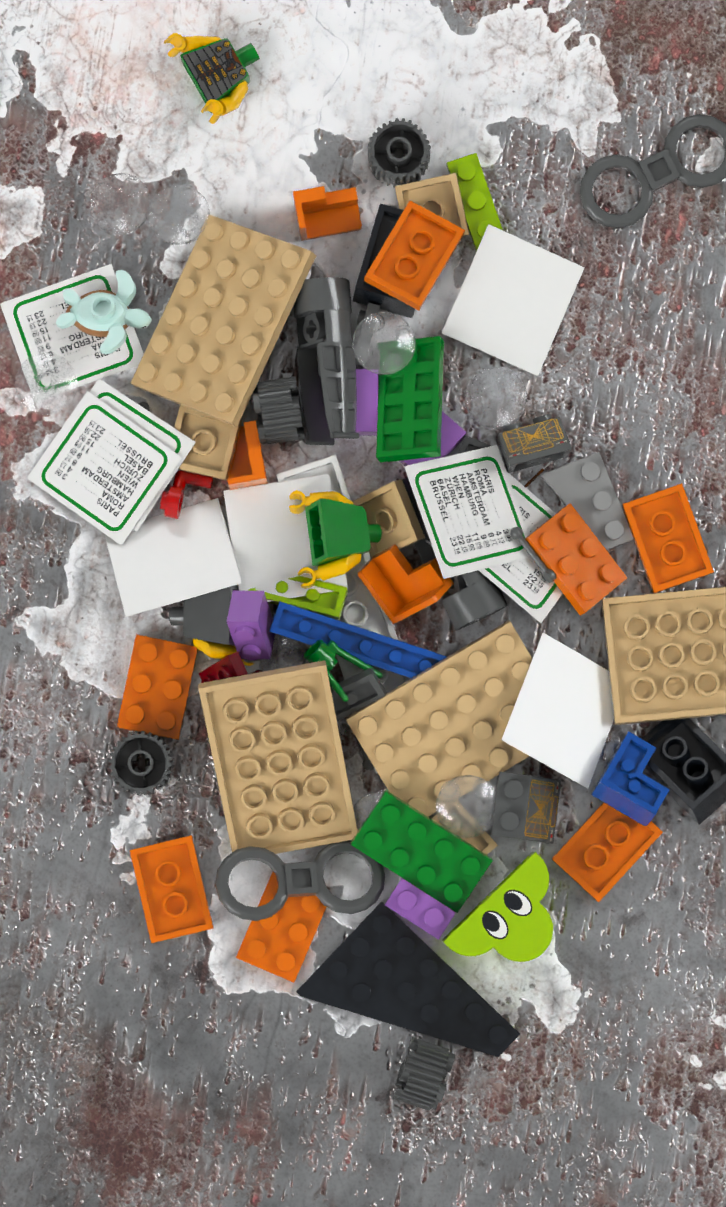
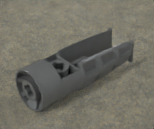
(326, 360)
(471, 595)

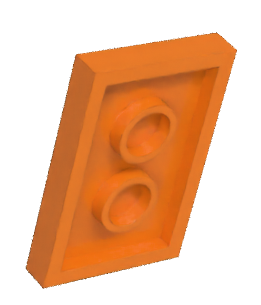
(414, 255)
(667, 538)
(577, 557)
(157, 687)
(604, 849)
(171, 889)
(284, 939)

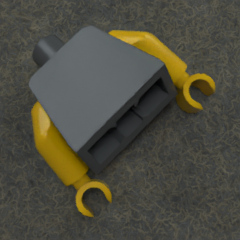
(206, 623)

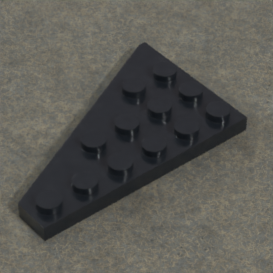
(401, 981)

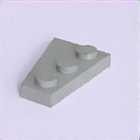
(591, 493)

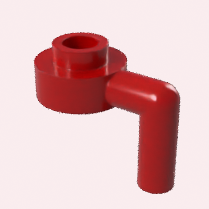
(173, 500)

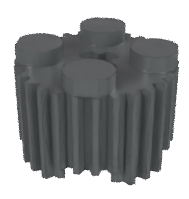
(398, 170)
(279, 411)
(128, 752)
(422, 1074)

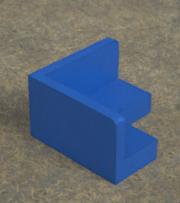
(626, 786)

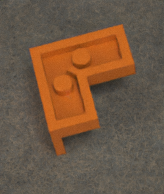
(326, 212)
(248, 461)
(401, 588)

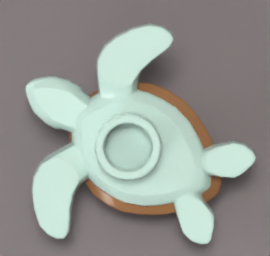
(105, 313)

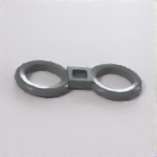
(652, 172)
(297, 881)

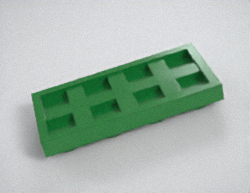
(412, 406)
(421, 851)

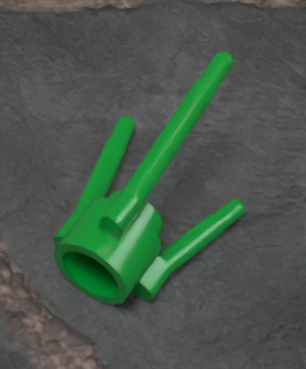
(321, 651)

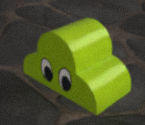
(509, 917)

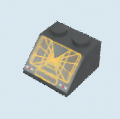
(533, 443)
(526, 807)

